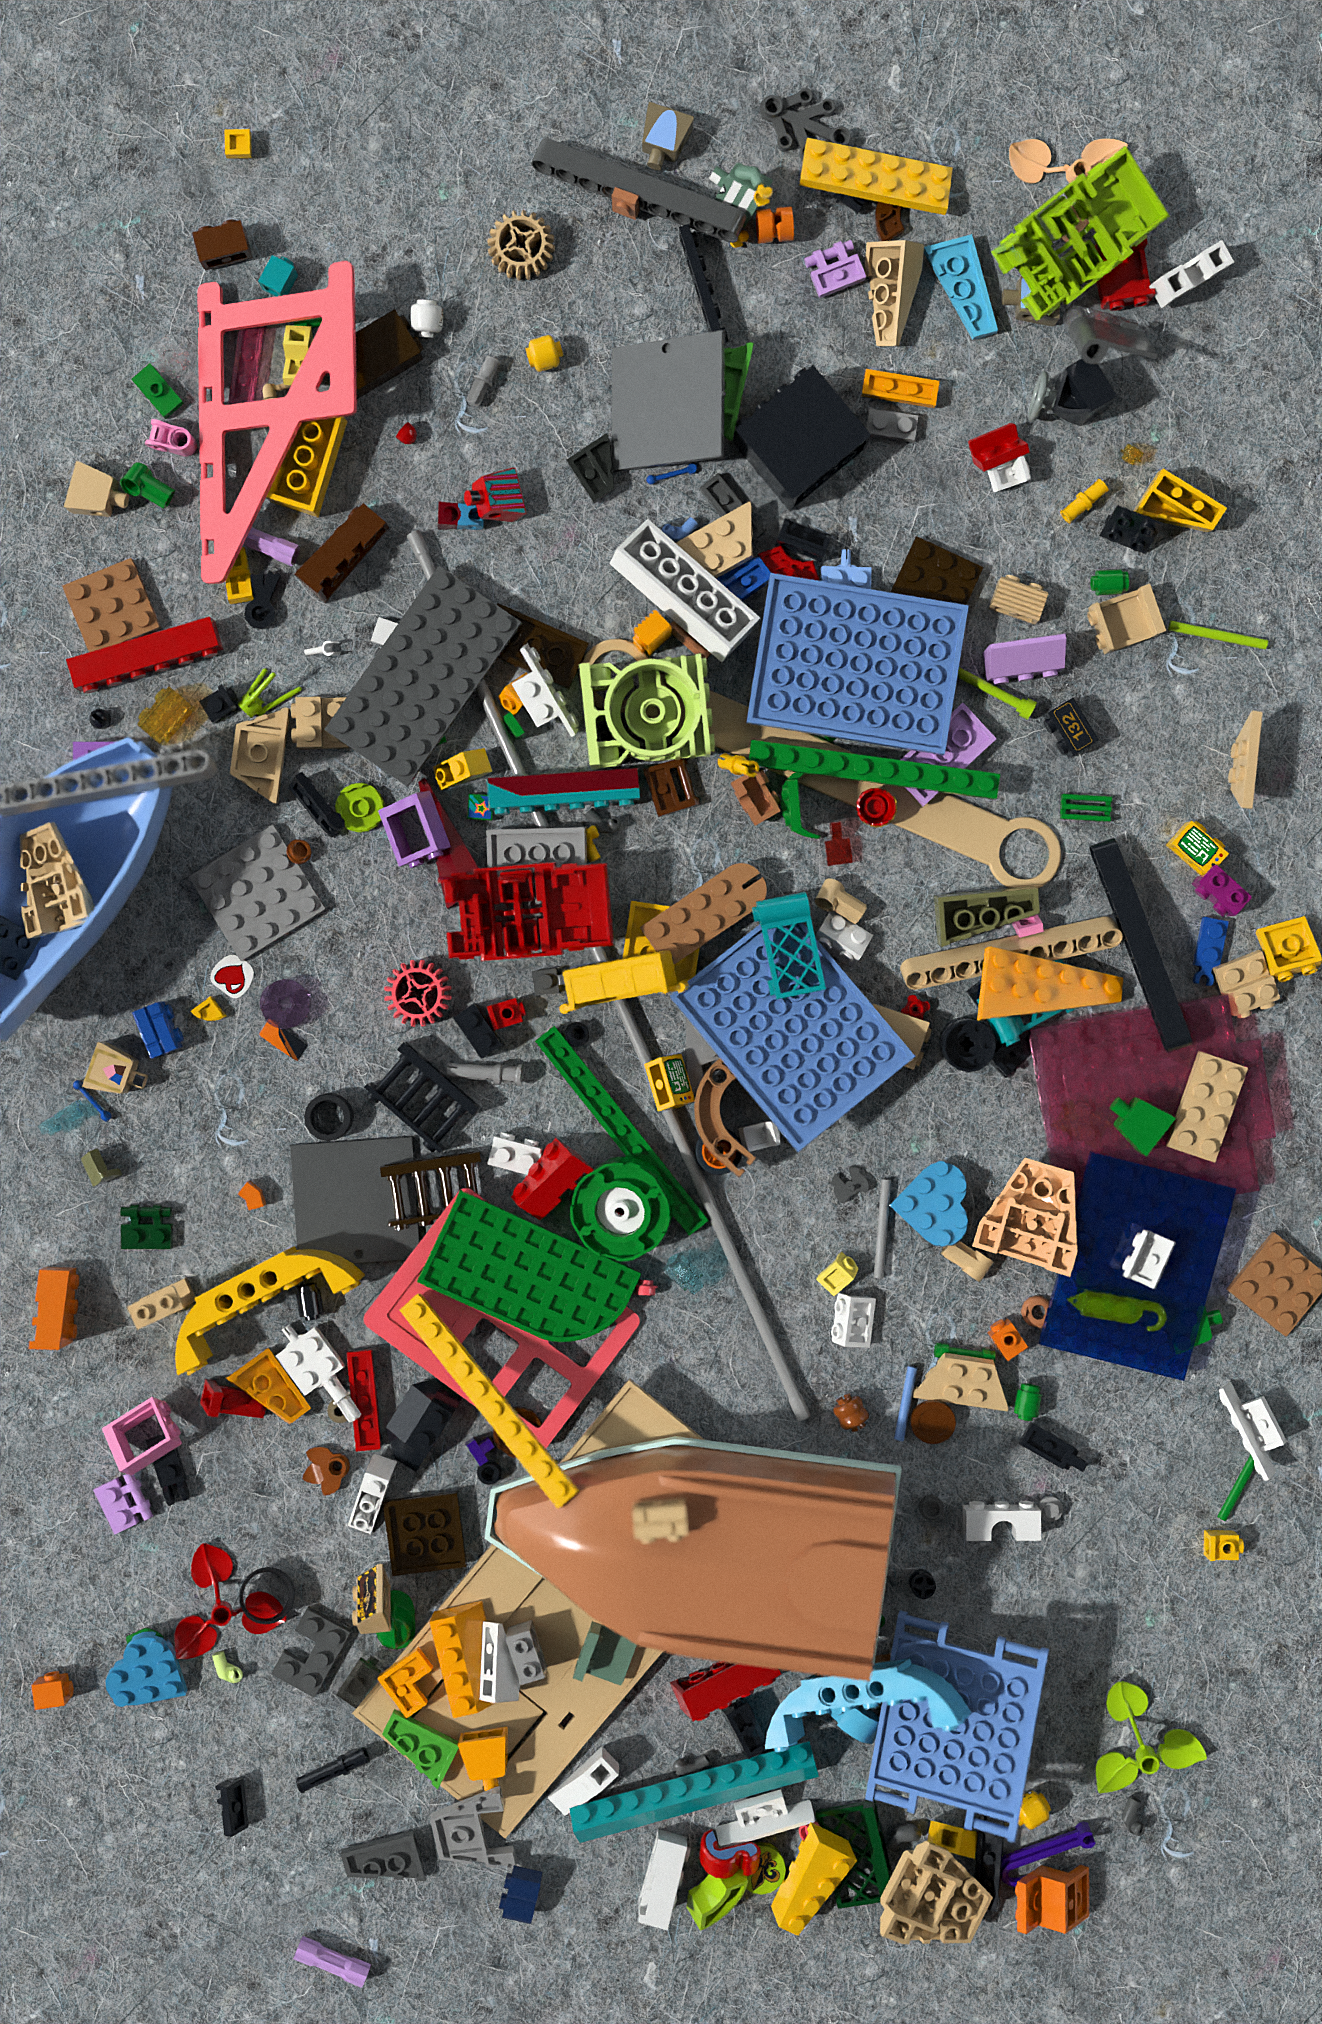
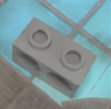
(526, 1652)

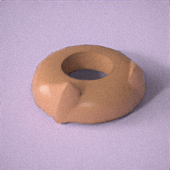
(1027, 1307)

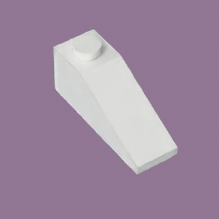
(498, 1674)

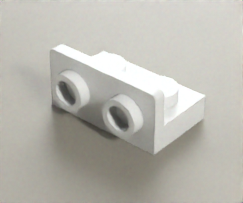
(514, 1154)
(853, 1320)

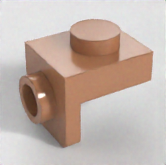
(625, 203)

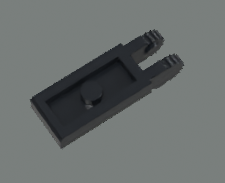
(316, 805)
(169, 1471)

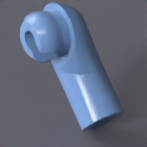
(677, 533)

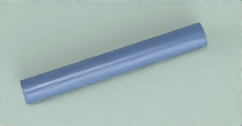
(905, 1403)

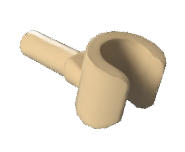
(270, 390)

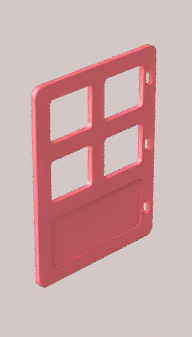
(390, 1324)

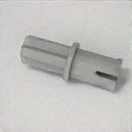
(482, 381)

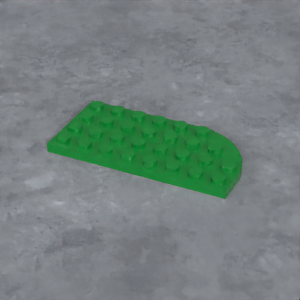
(525, 1273)

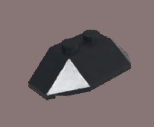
(420, 1420)

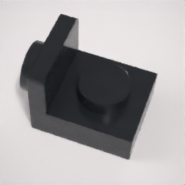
(220, 703)

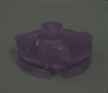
(273, 1010)

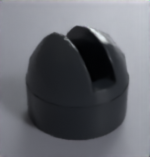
(104, 715)

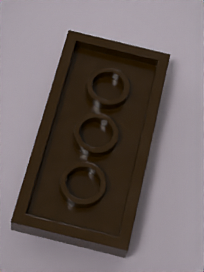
(558, 650)

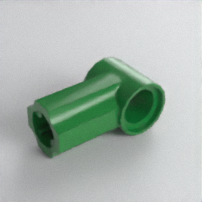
(141, 481)

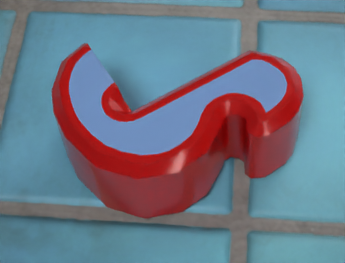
(728, 1860)

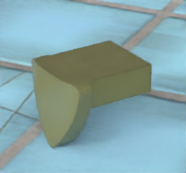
(97, 1169)

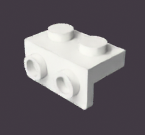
(843, 938)
(1148, 1258)

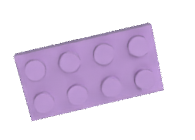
(965, 742)

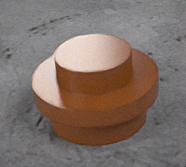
(298, 851)

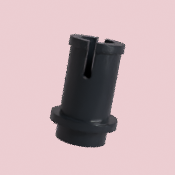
(852, 202)

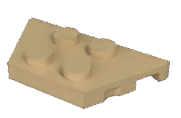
(723, 542)
(261, 752)
(1245, 757)
(963, 1382)

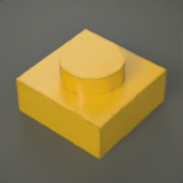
(238, 143)

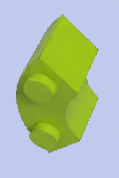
(715, 1898)

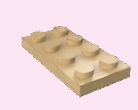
(1206, 1106)

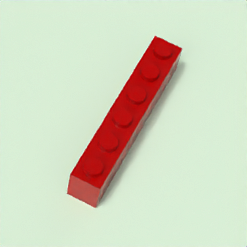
(144, 655)

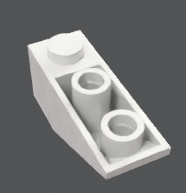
(372, 1493)
(586, 1781)

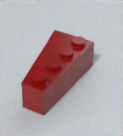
(719, 1687)

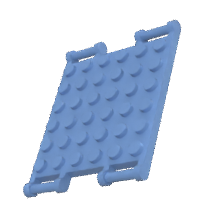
(984, 1759)

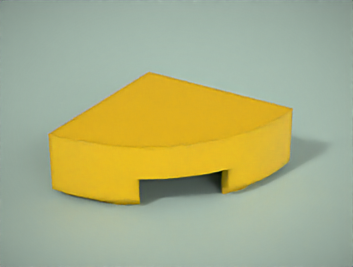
(209, 1010)

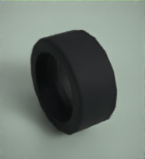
(310, 1119)

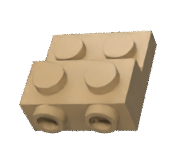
(312, 717)
(1247, 984)

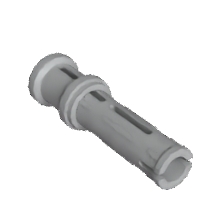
(497, 1073)

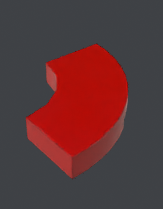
(780, 563)

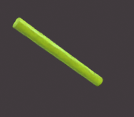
(1218, 635)

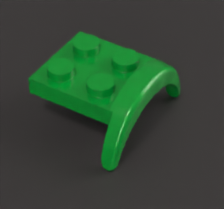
(791, 808)

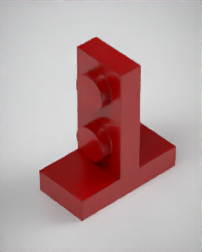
(229, 1400)

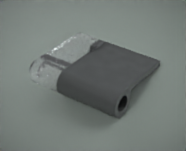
(1097, 331)

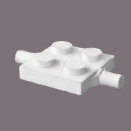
(309, 1359)

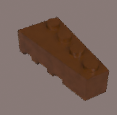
(342, 552)

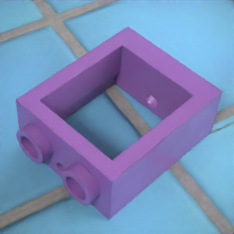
(430, 820)

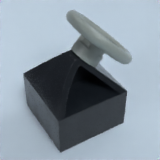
(1078, 394)

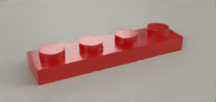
(364, 1396)

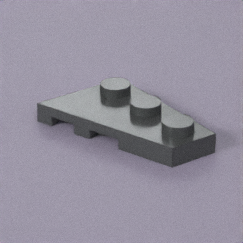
(388, 1857)

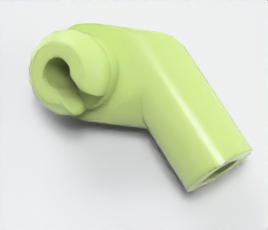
(226, 1670)

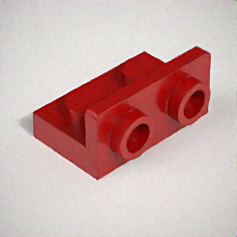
(997, 447)

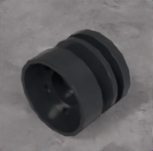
(977, 1054)

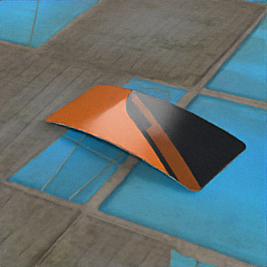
(283, 1041)

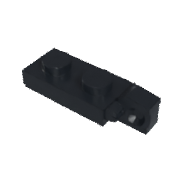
(1051, 1448)

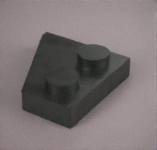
(594, 468)

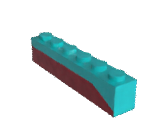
(563, 790)

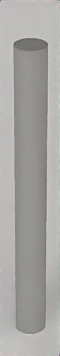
(882, 1228)

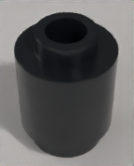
(309, 1301)

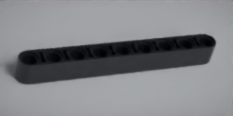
(1140, 945)

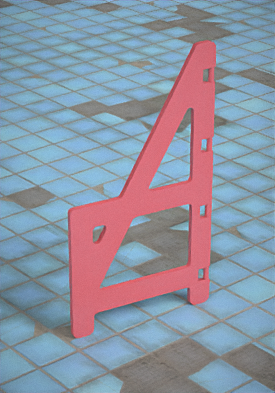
(330, 352)

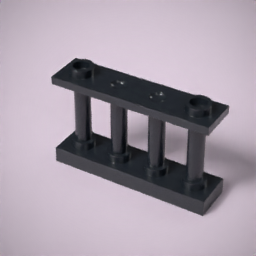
(445, 1090)

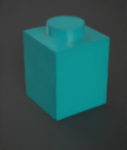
(278, 276)

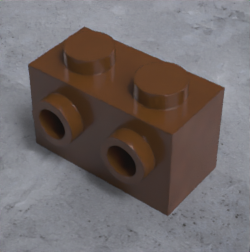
(222, 244)

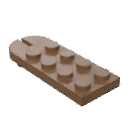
(705, 912)

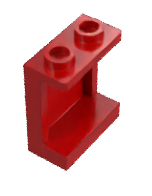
(1126, 282)

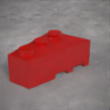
(549, 1179)

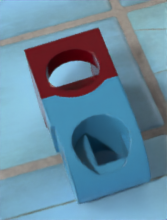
(458, 517)

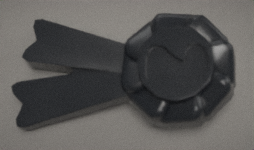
(260, 612)

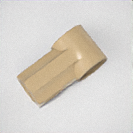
(834, 898)
(971, 1261)

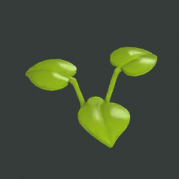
(1178, 1751)

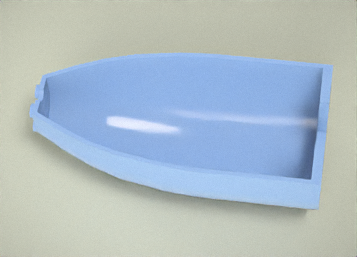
(111, 848)

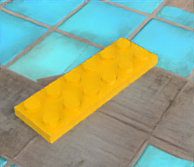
(876, 176)

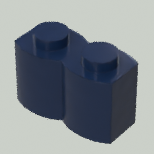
(521, 1895)

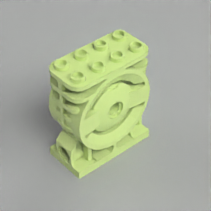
(683, 675)

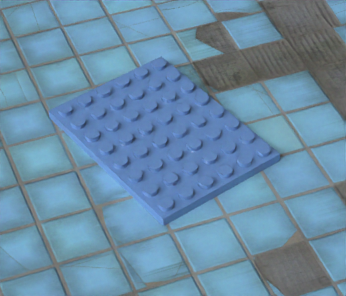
(857, 664)
(799, 1054)

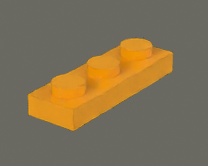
(900, 388)

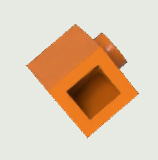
(1007, 1339)
(52, 1690)

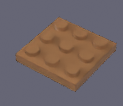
(111, 606)
(1278, 1284)

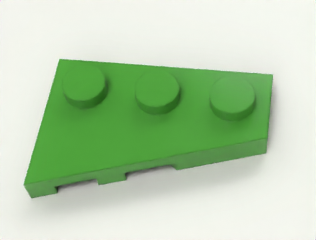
(423, 1745)

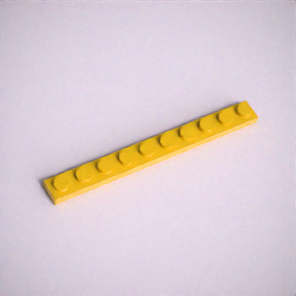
(489, 1401)

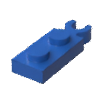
(1209, 948)

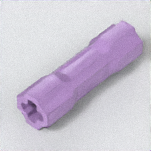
(272, 546)
(349, 1968)

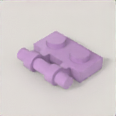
(837, 275)
(117, 1505)

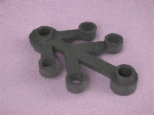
(801, 120)

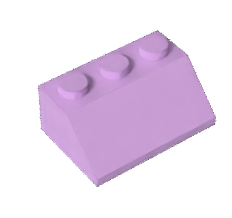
(1025, 659)

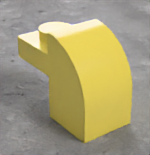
(296, 345)

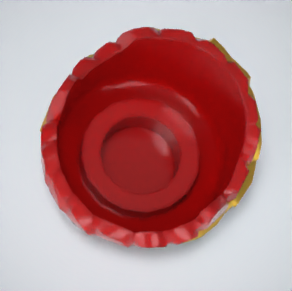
(876, 807)

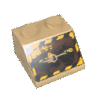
(372, 1601)

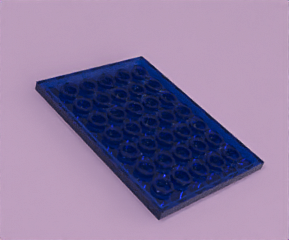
(1110, 1210)

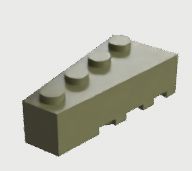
(975, 912)

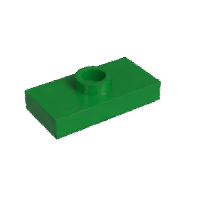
(157, 391)

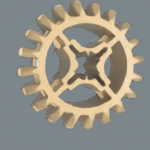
(530, 238)

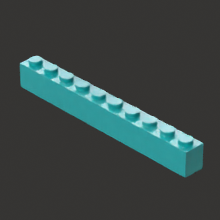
(693, 1792)

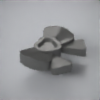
(844, 1191)

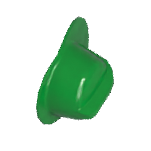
(402, 1622)

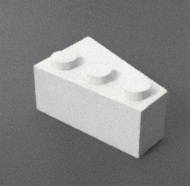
(662, 1879)

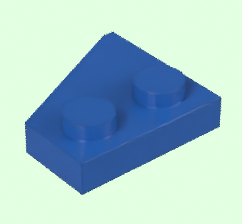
(746, 578)

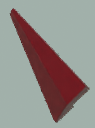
(457, 857)

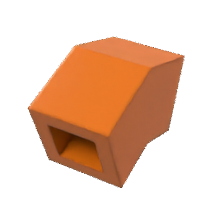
(253, 1195)

